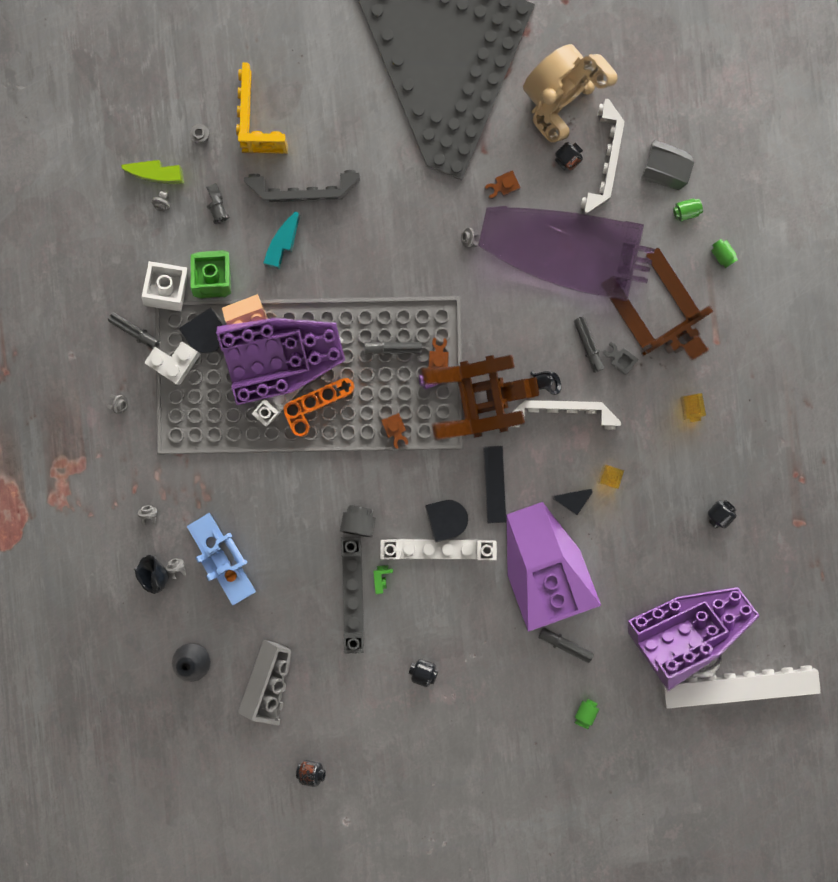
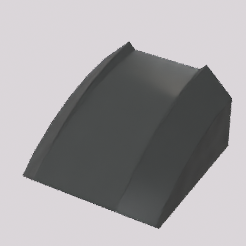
(668, 166)

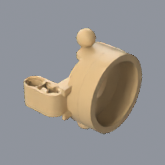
(559, 82)

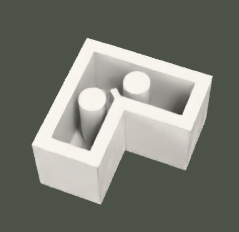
(174, 367)

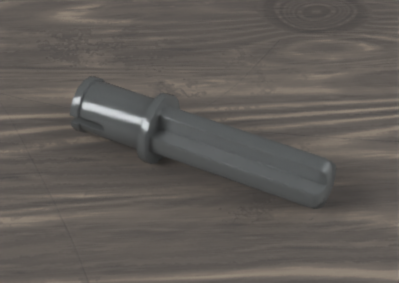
(141, 335)
(589, 345)
(393, 347)
(566, 645)

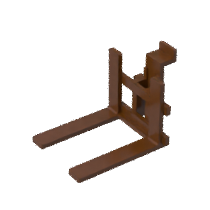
(695, 346)
(497, 394)

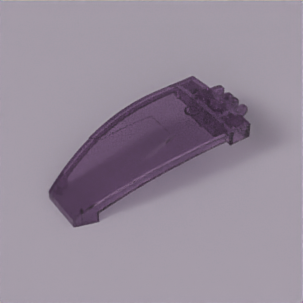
(568, 248)

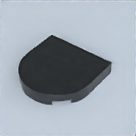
(202, 332)
(447, 519)

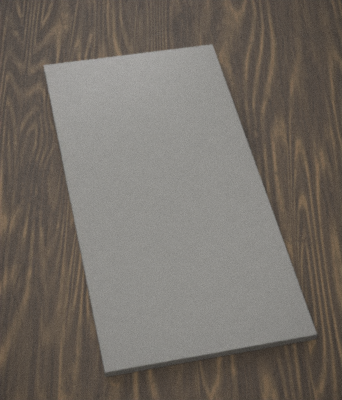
(204, 416)

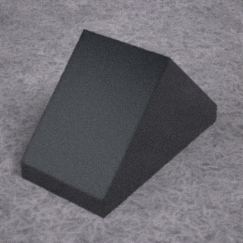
(574, 500)

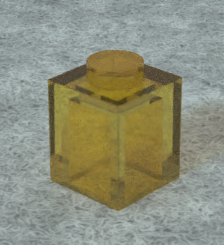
(693, 407)
(610, 476)

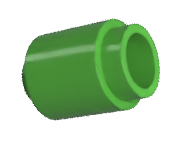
(688, 209)
(724, 253)
(586, 713)

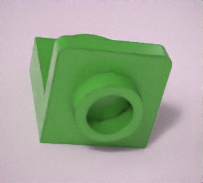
(380, 582)

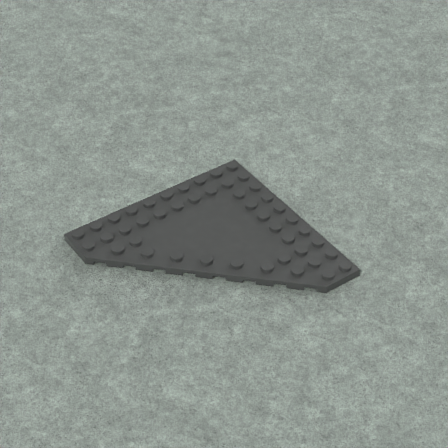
(447, 67)

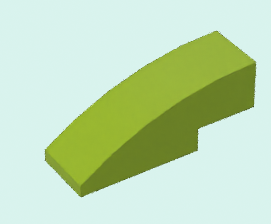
(155, 172)

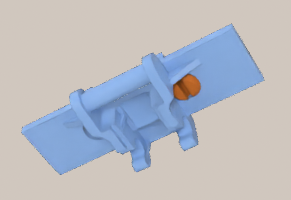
(231, 578)

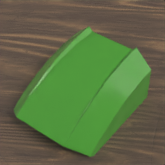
(210, 274)

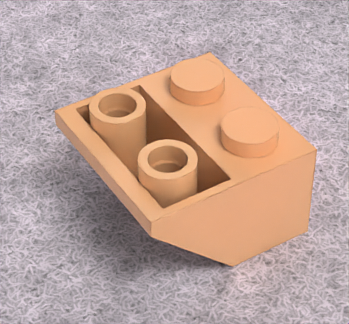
(244, 311)

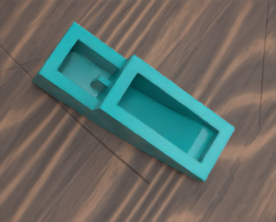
(282, 241)

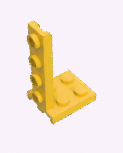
(256, 140)

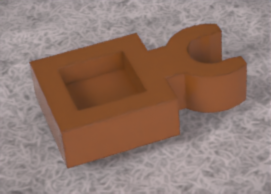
(505, 184)
(438, 357)
(394, 427)

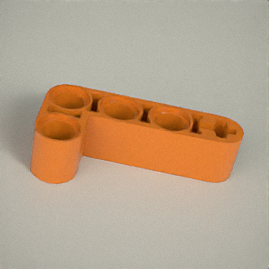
(320, 402)

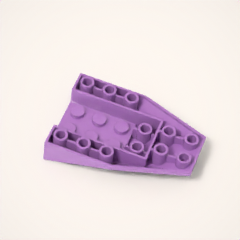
(277, 355)
(546, 568)
(690, 631)

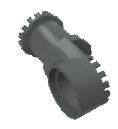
(216, 206)

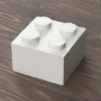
(165, 286)

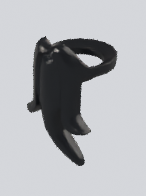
(545, 380)

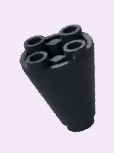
(197, 659)

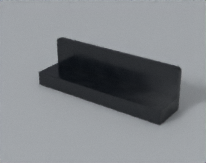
(494, 484)

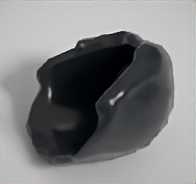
(151, 574)

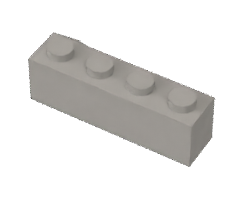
(266, 684)

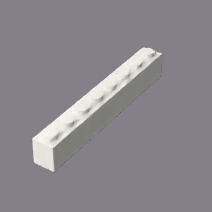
(743, 687)

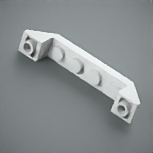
(608, 115)
(273, 406)
(606, 417)
(441, 550)

